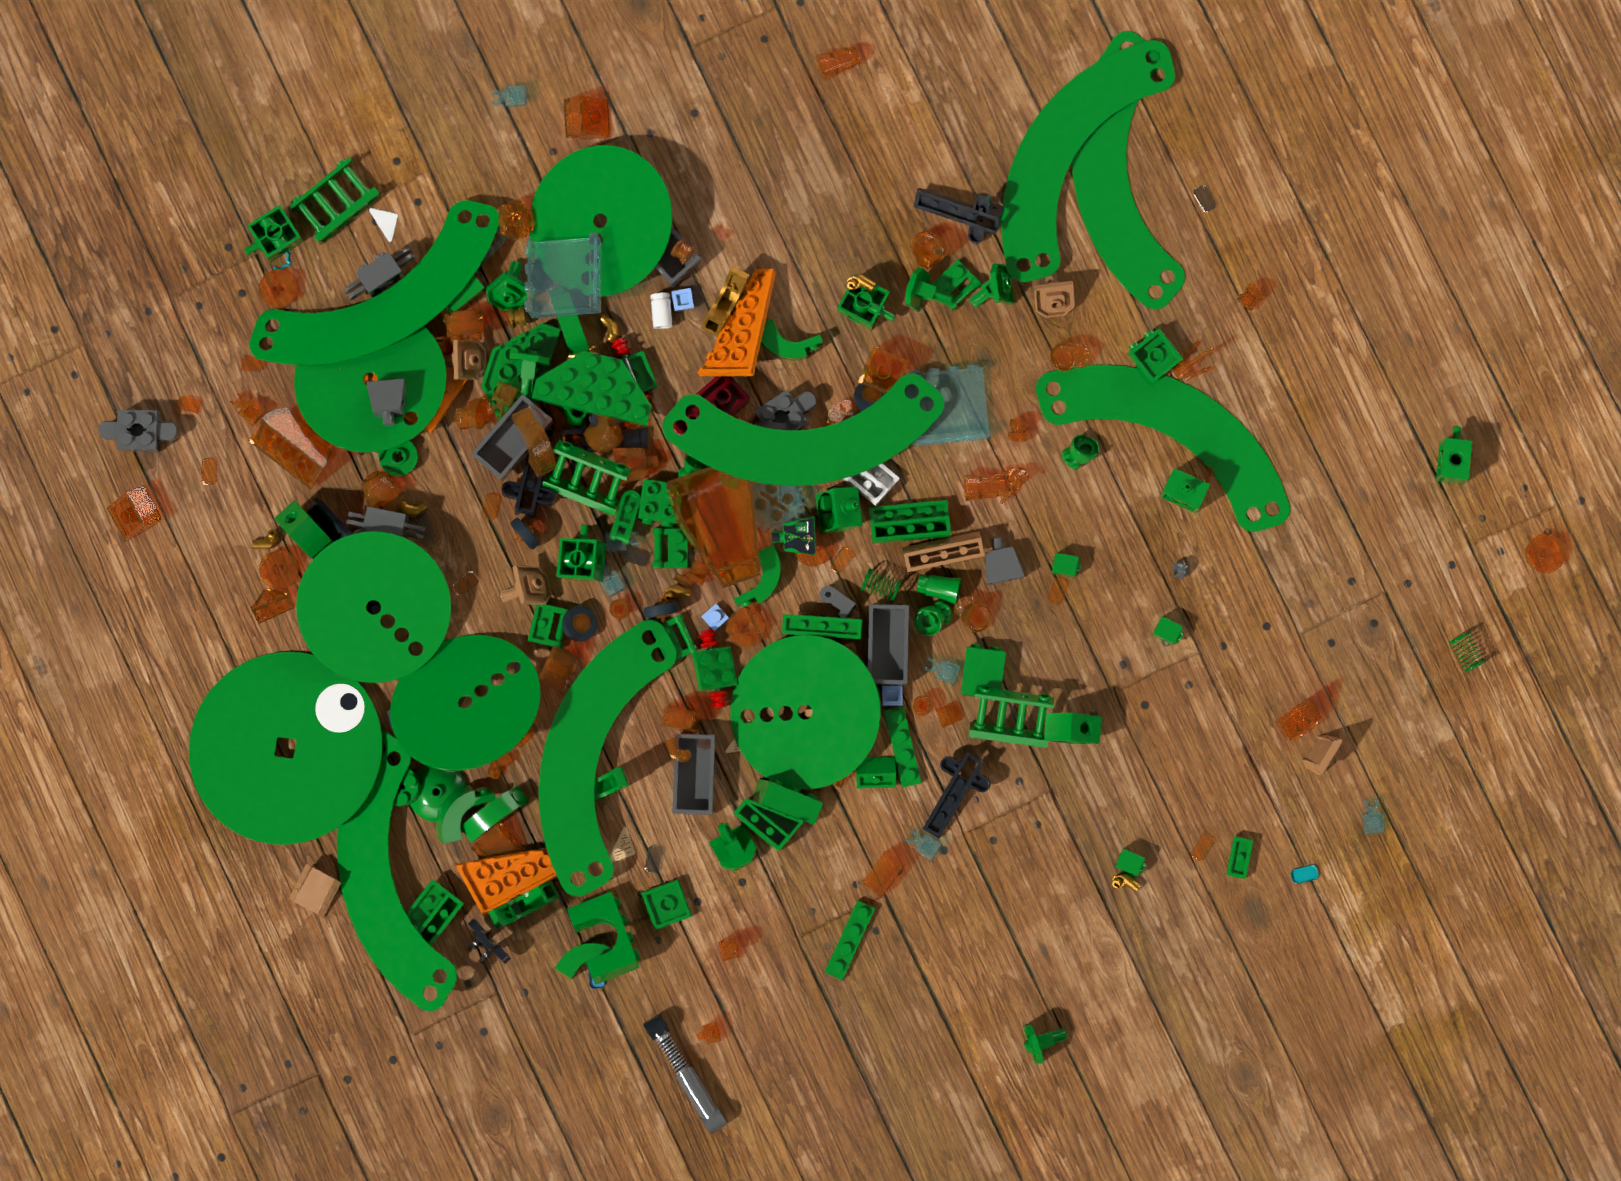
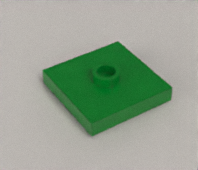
(666, 904)

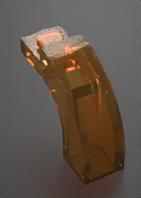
(539, 448)

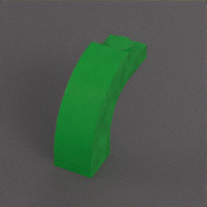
(573, 334)
(785, 349)
(770, 578)
(610, 783)
(453, 809)
(493, 813)
(524, 905)
(578, 956)

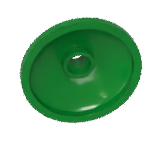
(446, 781)

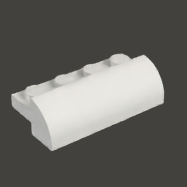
(874, 483)

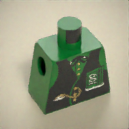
(797, 536)

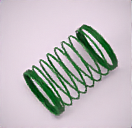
(868, 575)
(1458, 639)

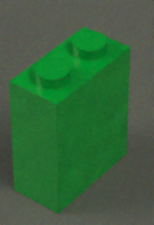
(982, 668)

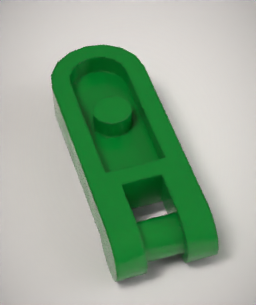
(626, 516)

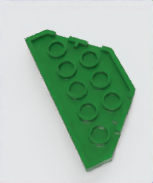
(500, 367)
(594, 386)

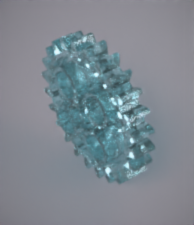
(765, 516)

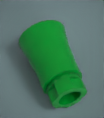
(940, 587)

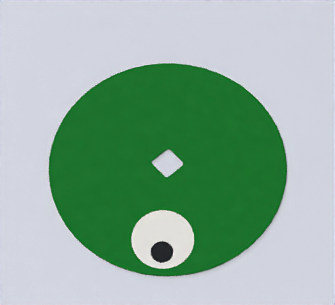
(280, 796)

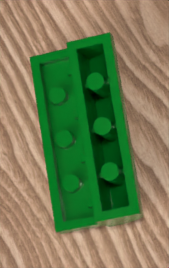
(909, 521)
(433, 911)

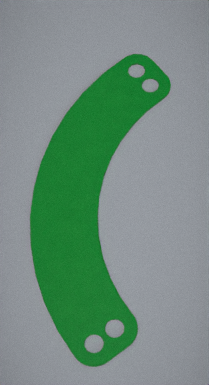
(1054, 141)
(1109, 206)
(390, 315)
(1182, 414)
(810, 454)
(575, 747)
(372, 896)

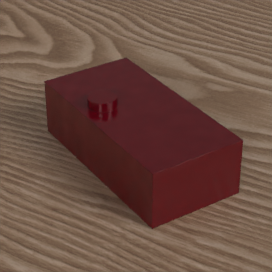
(722, 393)

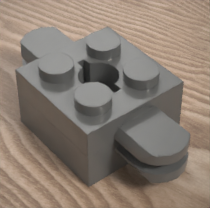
(379, 274)
(785, 412)
(138, 430)
(386, 521)

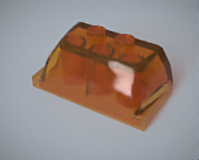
(292, 445)

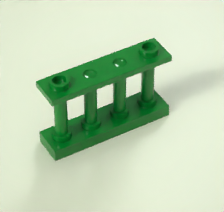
(353, 207)
(580, 493)
(999, 731)

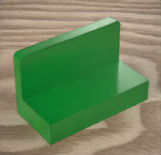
(876, 773)

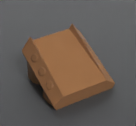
(1322, 753)
(315, 890)

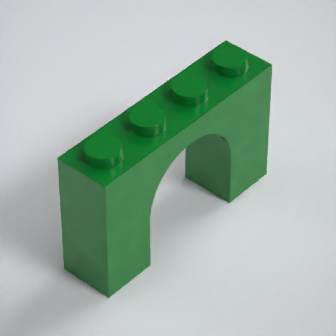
(622, 956)

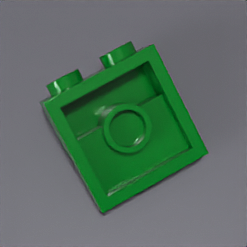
(1154, 355)

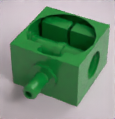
(273, 234)
(865, 306)
(1457, 449)
(1184, 490)
(838, 510)
(302, 529)
(581, 558)
(1072, 728)

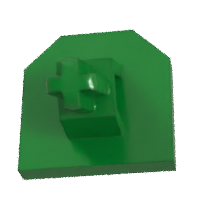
(997, 287)
(507, 289)
(919, 289)
(529, 367)
(734, 847)
(1035, 1044)

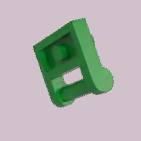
(952, 278)
(676, 549)
(542, 625)
(692, 647)

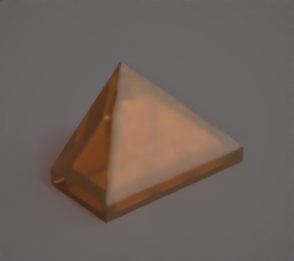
(271, 604)

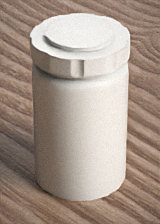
(661, 310)

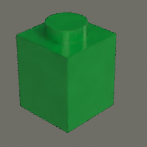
(1065, 565)
(1168, 631)
(1130, 863)

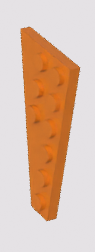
(742, 333)
(505, 877)

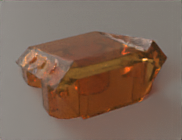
(496, 843)

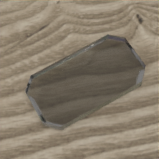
(1204, 198)
(653, 859)

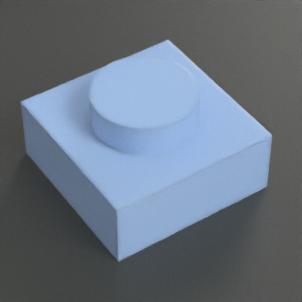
(682, 299)
(715, 617)
(892, 695)

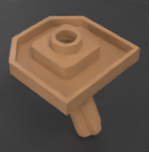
(1054, 297)
(467, 359)
(531, 586)

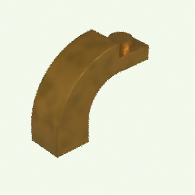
(726, 301)

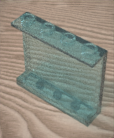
(563, 277)
(964, 405)

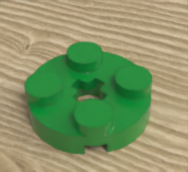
(402, 467)
(411, 791)

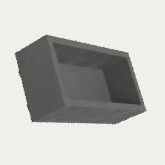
(670, 267)
(504, 444)
(888, 644)
(695, 778)

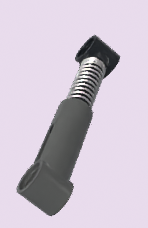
(686, 1075)

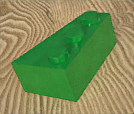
(787, 800)
(767, 823)

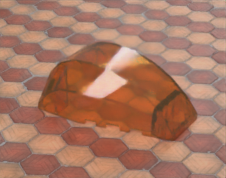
(719, 522)

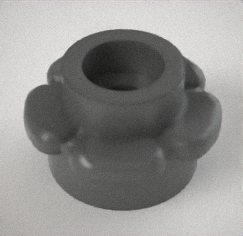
(1180, 569)

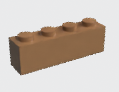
(943, 551)

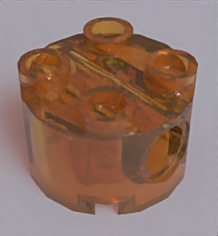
(464, 325)

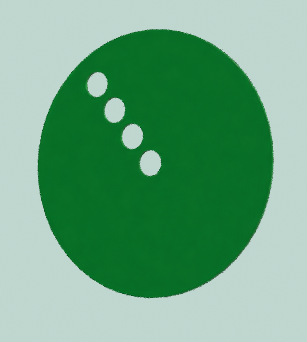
(624, 190)
(339, 403)
(365, 569)
(842, 703)
(457, 738)

